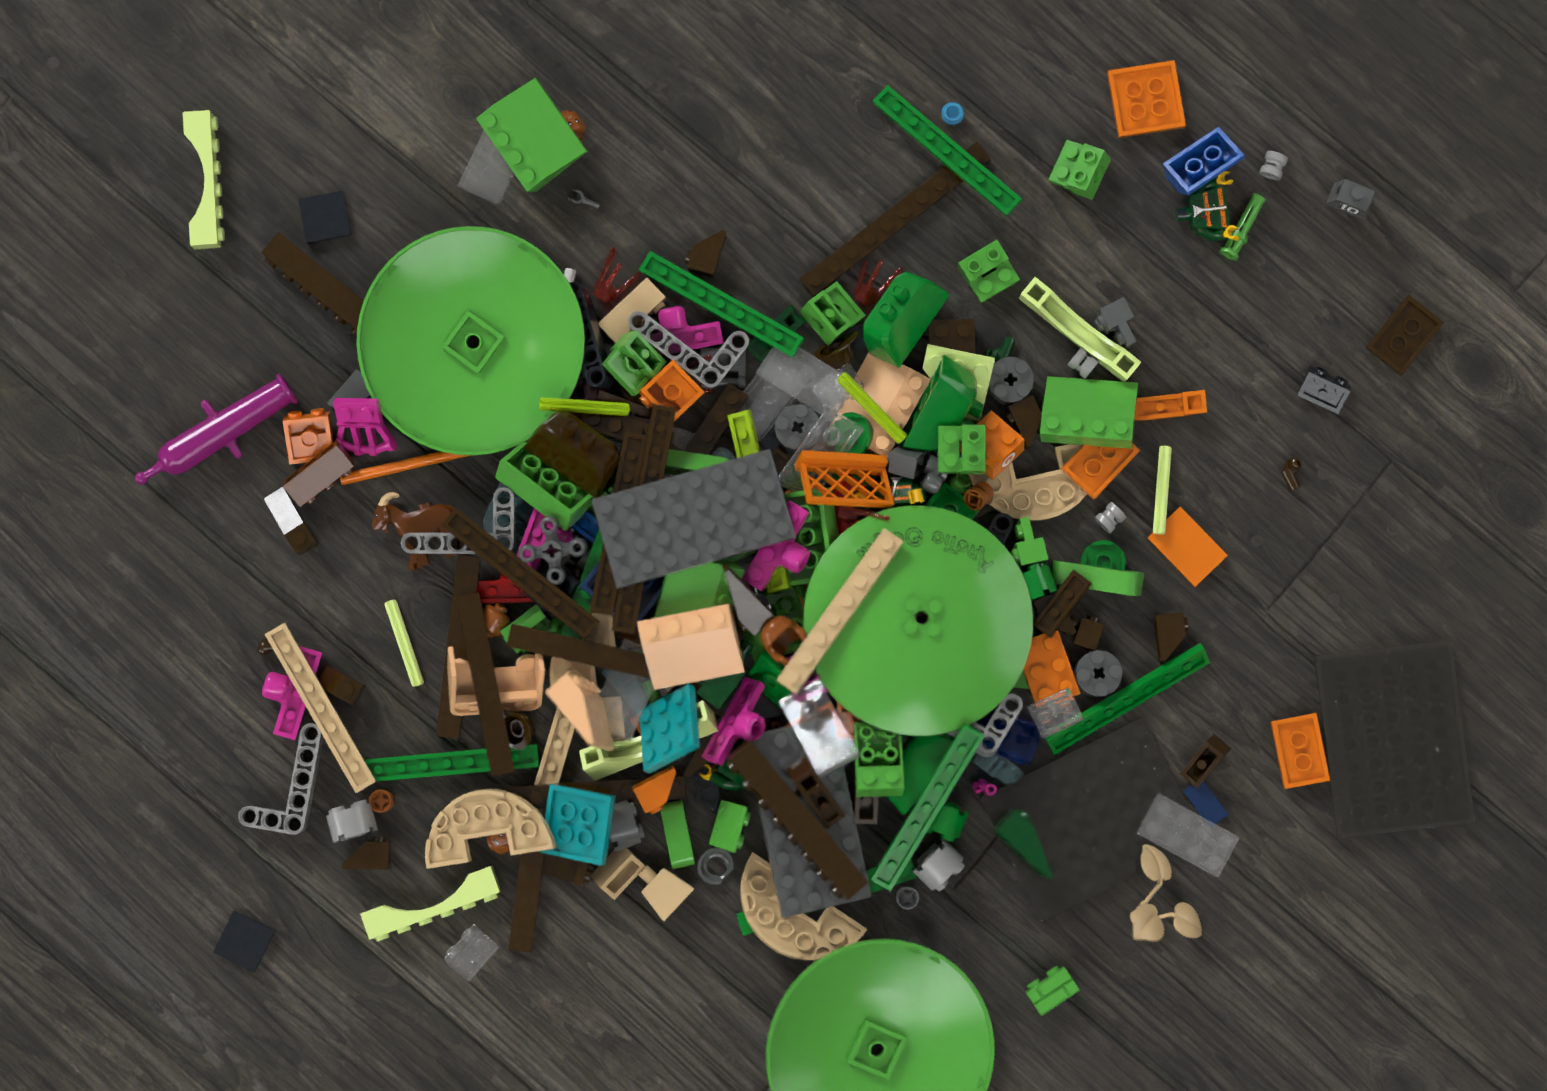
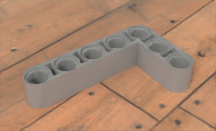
(687, 353)
(447, 538)
(991, 733)
(296, 789)

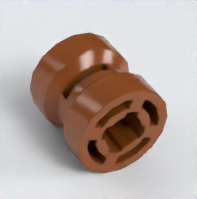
(978, 496)
(379, 798)

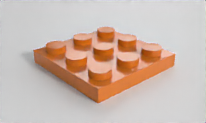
(1146, 99)

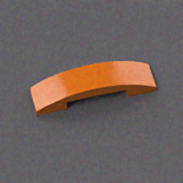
(1171, 405)

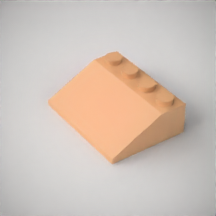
(894, 391)
(691, 646)
(584, 708)

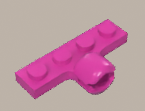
(695, 337)
(536, 537)
(785, 554)
(281, 689)
(737, 722)

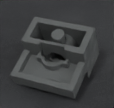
(1115, 319)

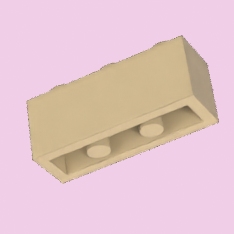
(642, 298)

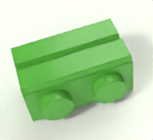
(1051, 990)

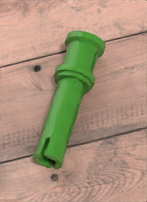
(1232, 247)

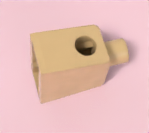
(664, 890)

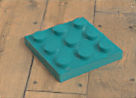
(669, 728)
(579, 823)

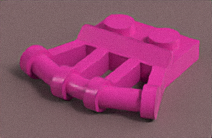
(366, 414)

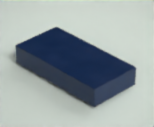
(1205, 802)

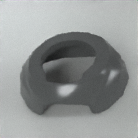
(703, 872)

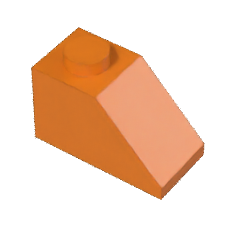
(655, 790)

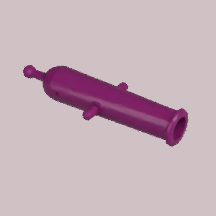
(220, 429)

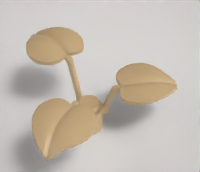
(1145, 919)

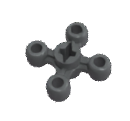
(932, 480)
(552, 539)

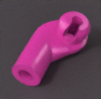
(982, 785)

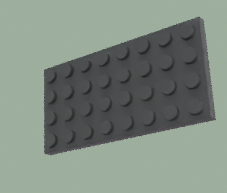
(693, 519)
(795, 879)

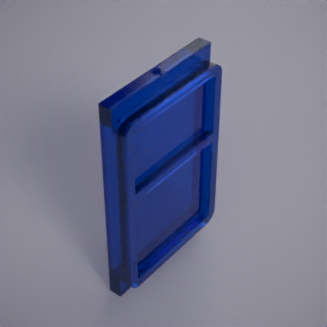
(1019, 742)

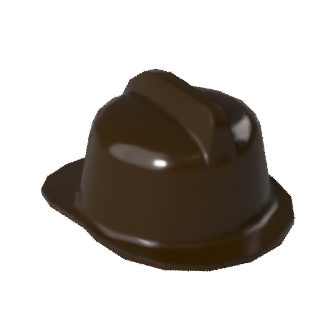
(838, 352)
(518, 728)

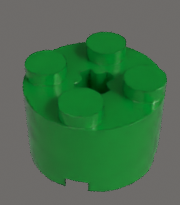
(1039, 581)
(949, 821)

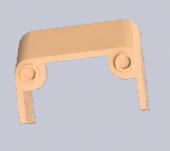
(518, 685)

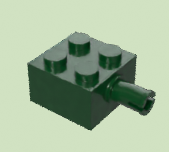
(720, 689)

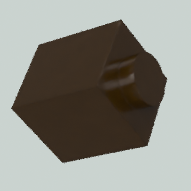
(1088, 633)

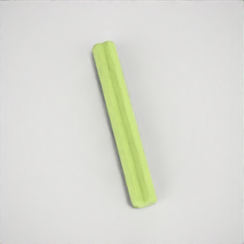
(1162, 490)
(404, 643)

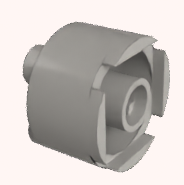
(352, 821)
(938, 865)

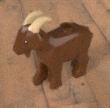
(425, 520)

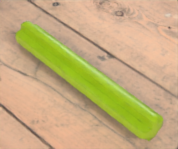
(584, 406)
(872, 407)

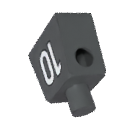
(1351, 198)

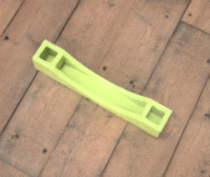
(205, 225)
(1059, 315)
(601, 763)
(385, 919)

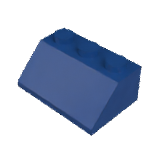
(1202, 162)

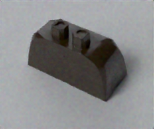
(576, 452)

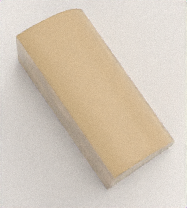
(618, 872)

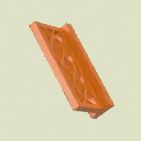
(842, 465)

